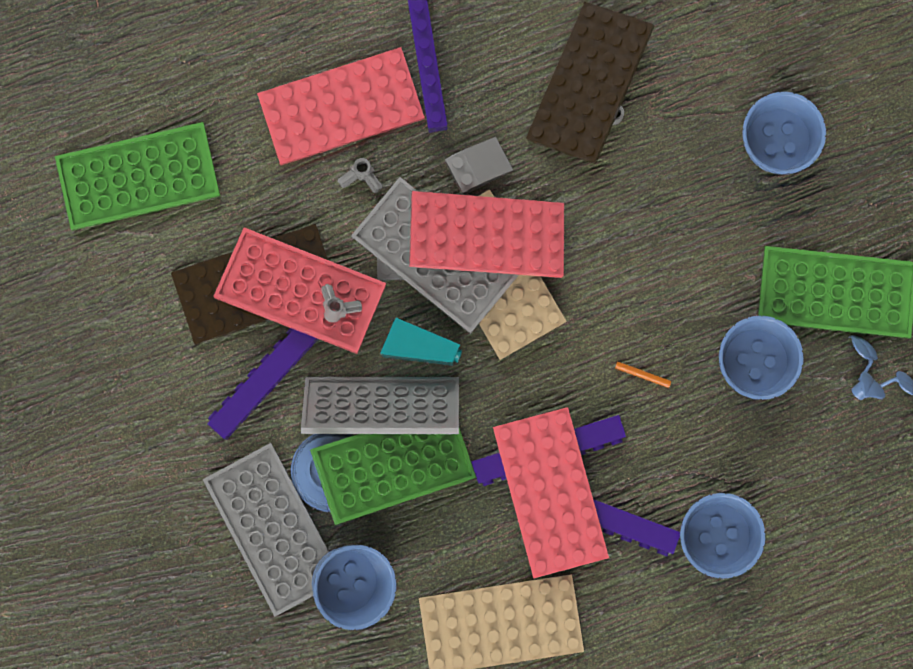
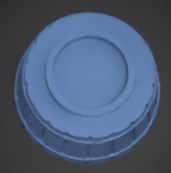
(783, 133)
(761, 357)
(304, 472)
(722, 535)
(353, 586)

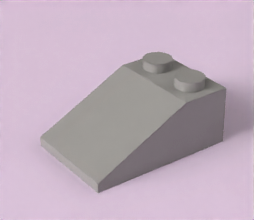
(478, 165)

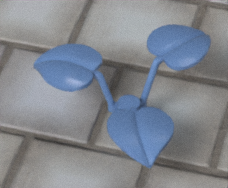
(867, 385)

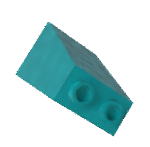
(419, 345)

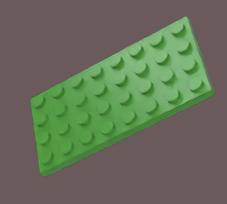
(137, 176)
(837, 292)
(388, 469)

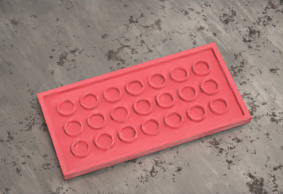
(341, 106)
(486, 234)
(287, 285)
(550, 492)

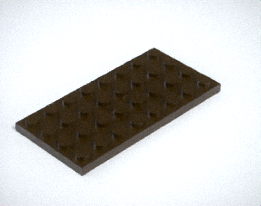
(590, 82)
(197, 284)

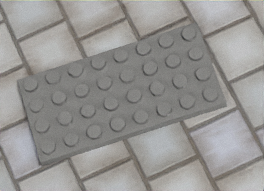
(458, 293)
(380, 405)
(269, 526)

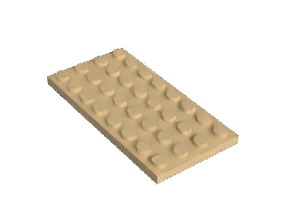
(520, 314)
(501, 624)

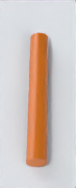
(642, 374)

